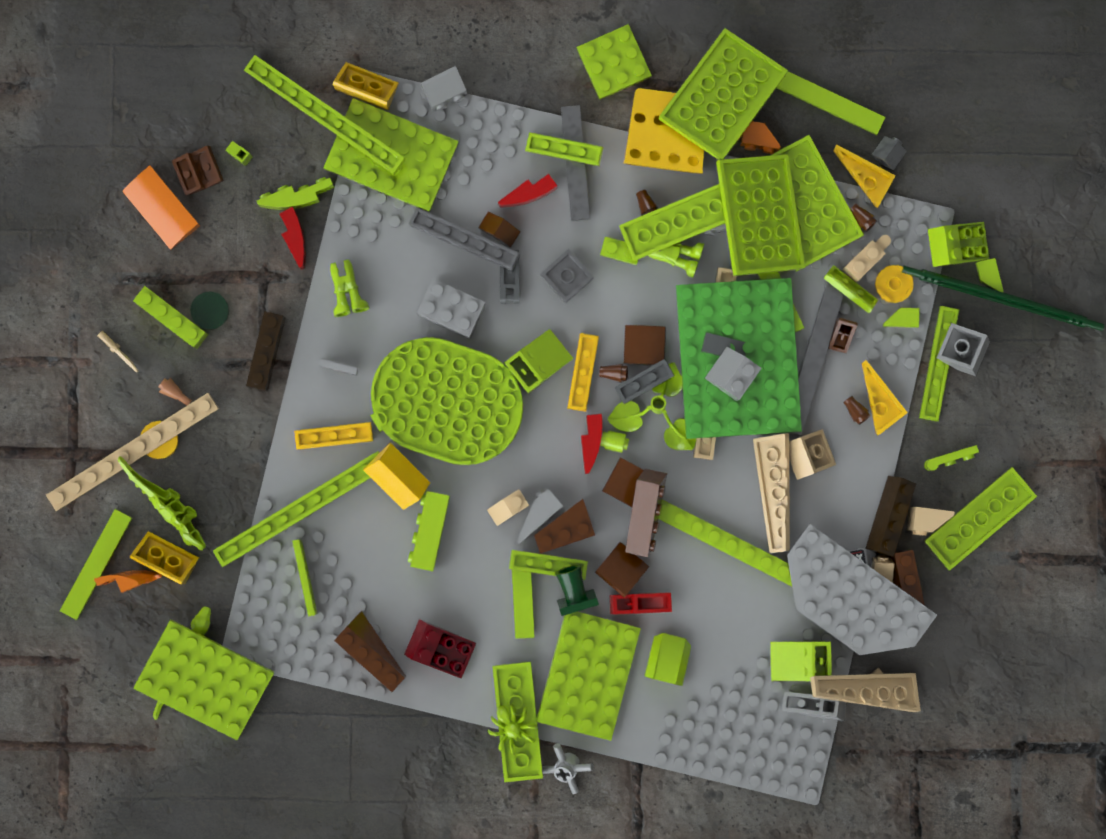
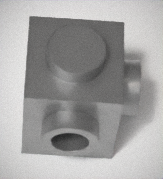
(889, 152)

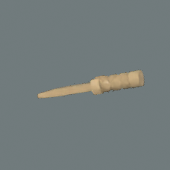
(115, 348)

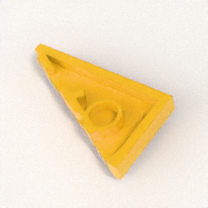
(870, 177)
(883, 403)

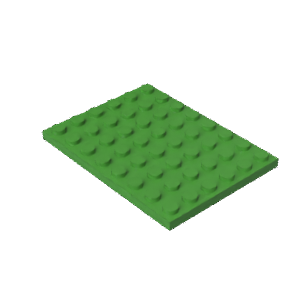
(764, 319)

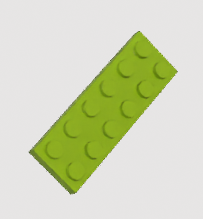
(674, 223)
(980, 518)
(515, 686)

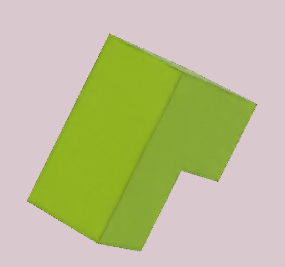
(239, 153)

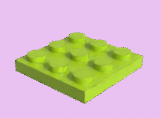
(614, 62)

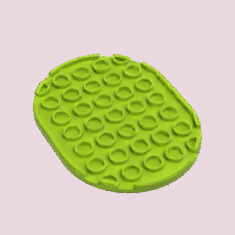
(447, 401)

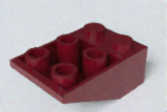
(440, 649)

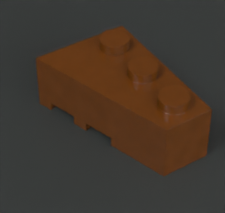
(566, 529)

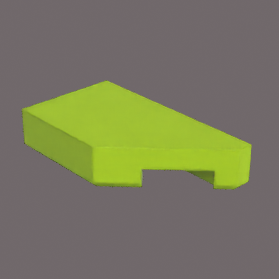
(989, 274)
(904, 318)

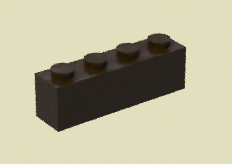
(265, 351)
(890, 516)

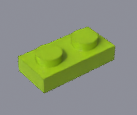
(616, 250)

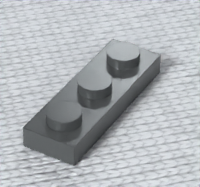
(644, 381)

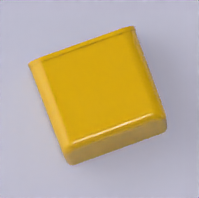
(655, 143)

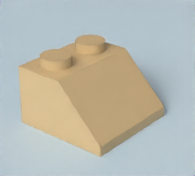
(810, 454)
(926, 520)

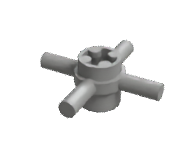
(567, 768)

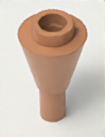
(170, 389)

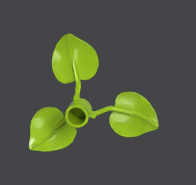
(627, 416)

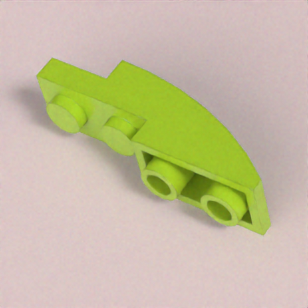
(287, 197)

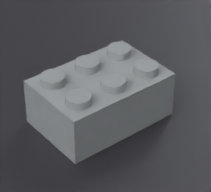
(451, 308)

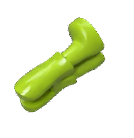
(672, 256)
(345, 285)

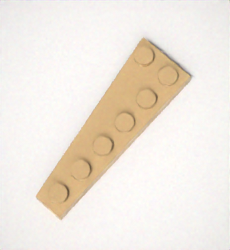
(773, 476)
(877, 690)

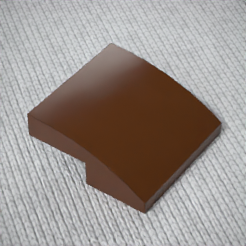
(197, 170)
(644, 344)
(623, 481)
(622, 569)

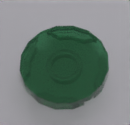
(209, 310)

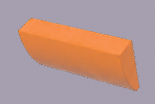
(160, 207)

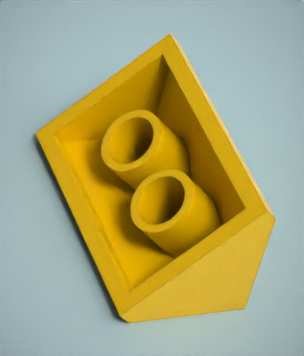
(365, 85)
(397, 476)
(165, 558)

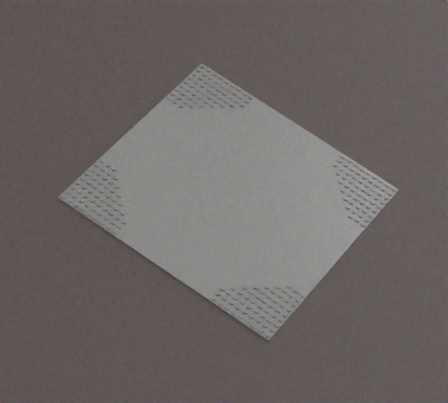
(728, 712)

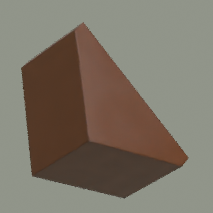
(499, 229)
(842, 335)

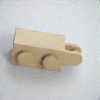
(867, 258)

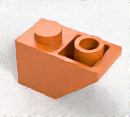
(759, 137)

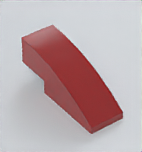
(528, 192)
(294, 236)
(592, 441)
(640, 603)

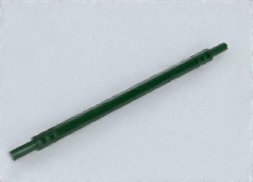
(1003, 298)

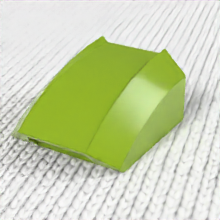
(668, 659)

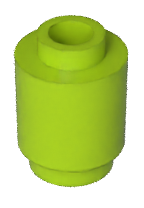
(614, 441)

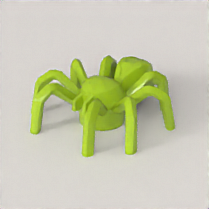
(512, 728)

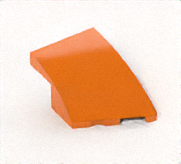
(129, 579)

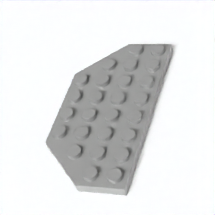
(852, 597)

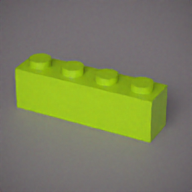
(170, 317)
(430, 531)

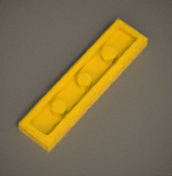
(583, 372)
(333, 435)

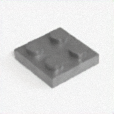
(567, 276)

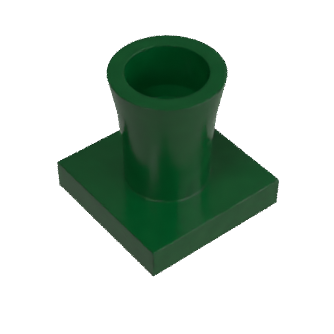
(573, 588)

